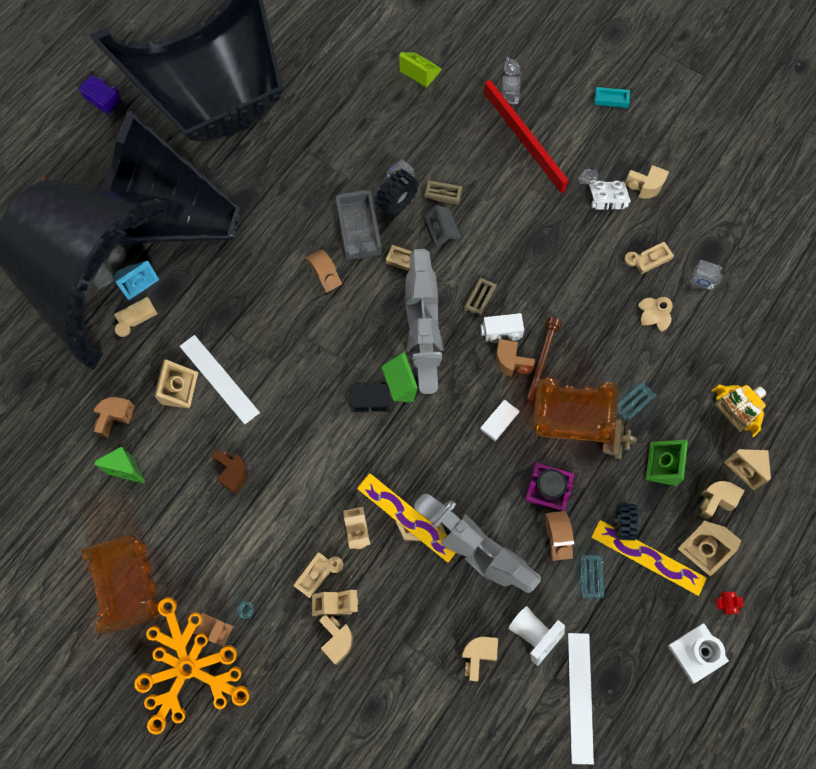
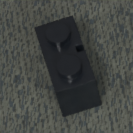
(369, 395)

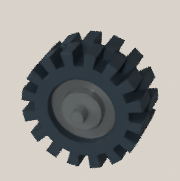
(626, 521)

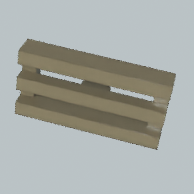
(443, 195)
(479, 312)

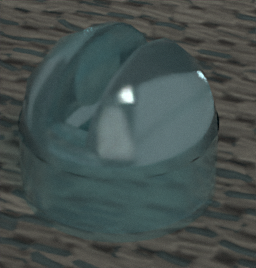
(249, 612)

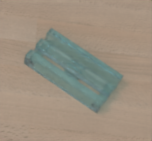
(641, 386)
(592, 594)

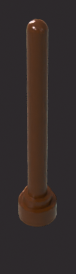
(552, 324)

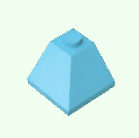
(135, 278)

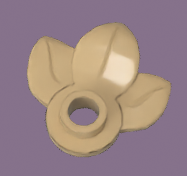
(654, 314)

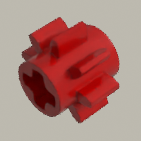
(729, 603)

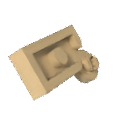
(399, 258)
(650, 258)
(133, 316)
(317, 573)

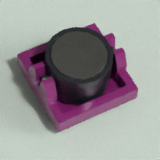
(549, 487)

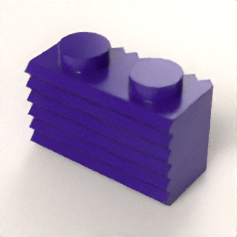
(100, 94)

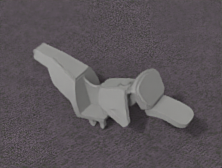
(422, 316)
(482, 553)

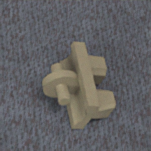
(615, 448)

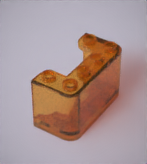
(576, 412)
(121, 583)

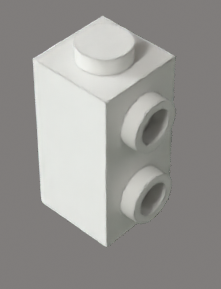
(502, 327)

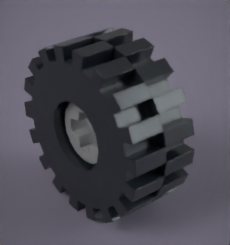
(397, 192)

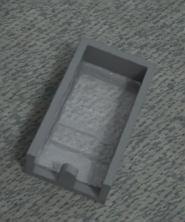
(358, 225)

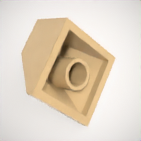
(710, 546)

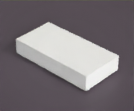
(499, 420)

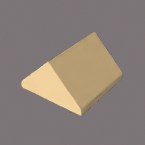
(175, 385)
(750, 466)

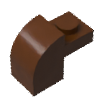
(235, 471)

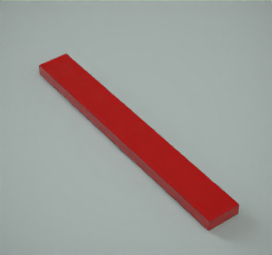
(525, 136)

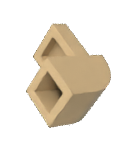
(648, 185)
(722, 494)
(356, 528)
(334, 603)
(341, 642)
(479, 649)

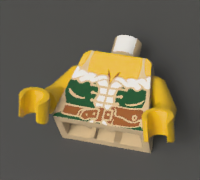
(742, 406)

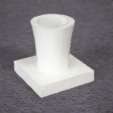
(537, 634)
(689, 656)

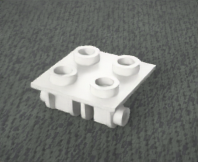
(609, 193)

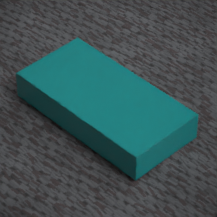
(612, 97)

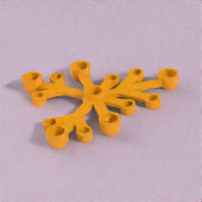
(178, 642)

